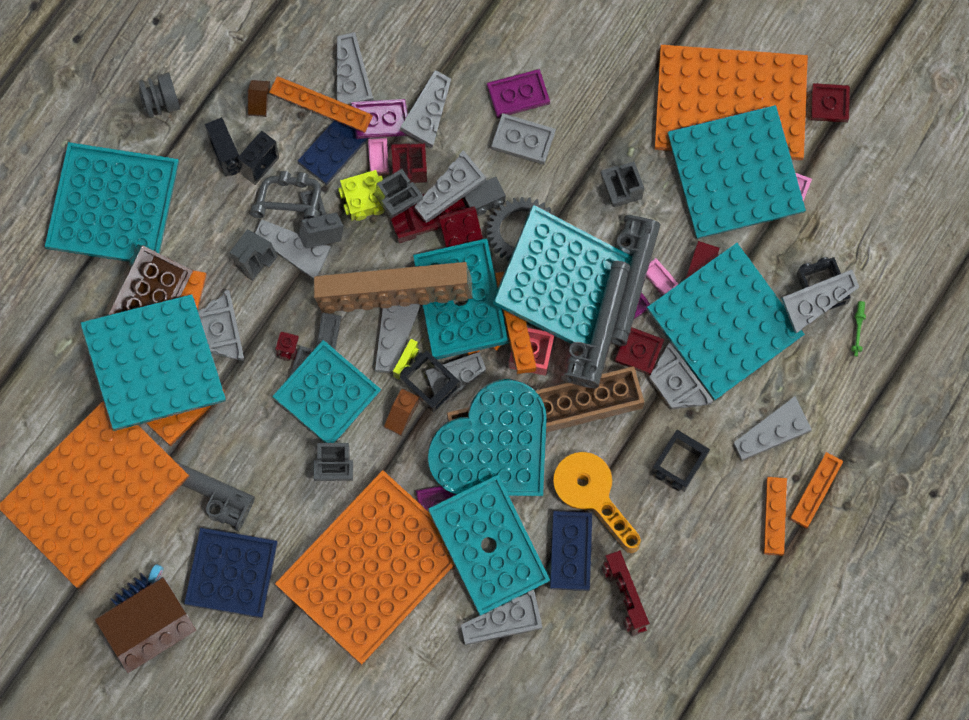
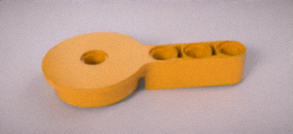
(593, 495)

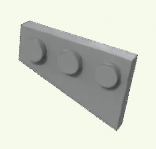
(464, 369)

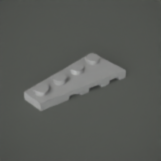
(426, 113)
(455, 183)
(291, 248)
(816, 299)
(394, 334)
(510, 619)

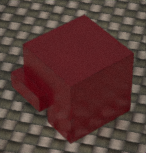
(411, 160)

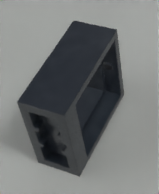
(223, 146)
(259, 152)
(821, 265)
(443, 394)
(688, 444)

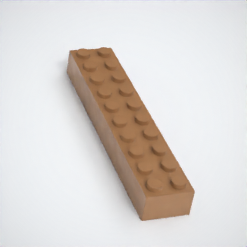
(574, 404)

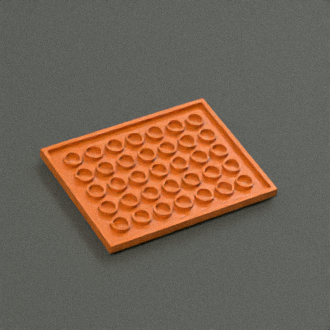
(720, 83)
(92, 494)
(369, 568)

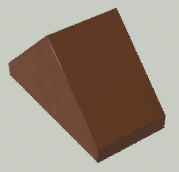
(258, 98)

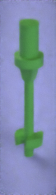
(859, 316)

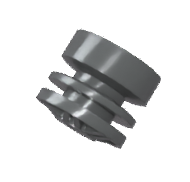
(159, 95)

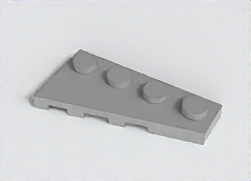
(351, 72)
(776, 429)

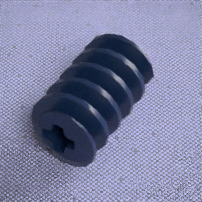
(132, 589)

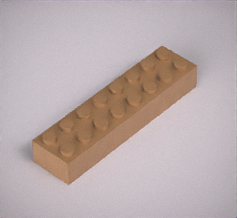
(393, 287)

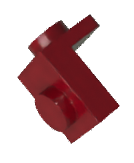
(287, 346)

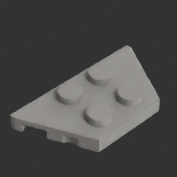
(221, 328)
(677, 382)

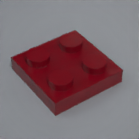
(830, 102)
(460, 227)
(640, 351)

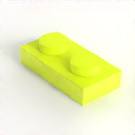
(409, 353)

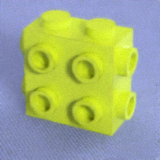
(360, 195)

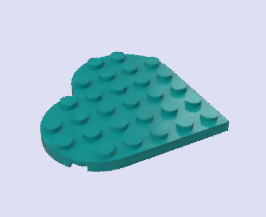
(497, 438)

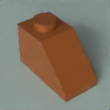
(401, 412)

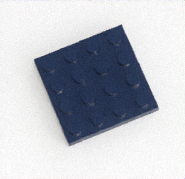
(231, 573)

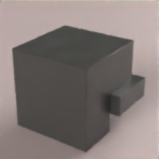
(623, 184)
(397, 193)
(253, 253)
(333, 462)

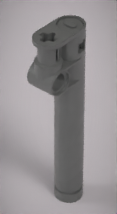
(642, 237)
(590, 364)
(232, 501)

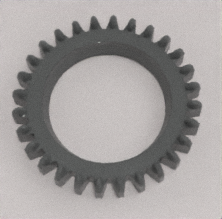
(493, 229)

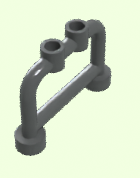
(284, 179)

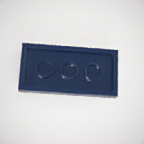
(331, 152)
(571, 551)

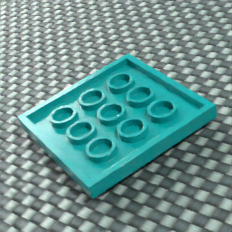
(326, 393)

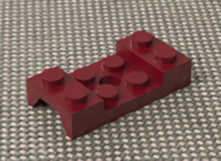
(410, 224)
(616, 569)

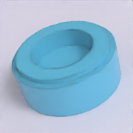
(155, 573)

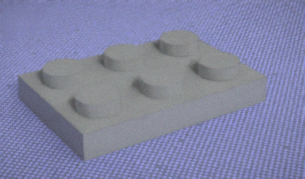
(523, 139)

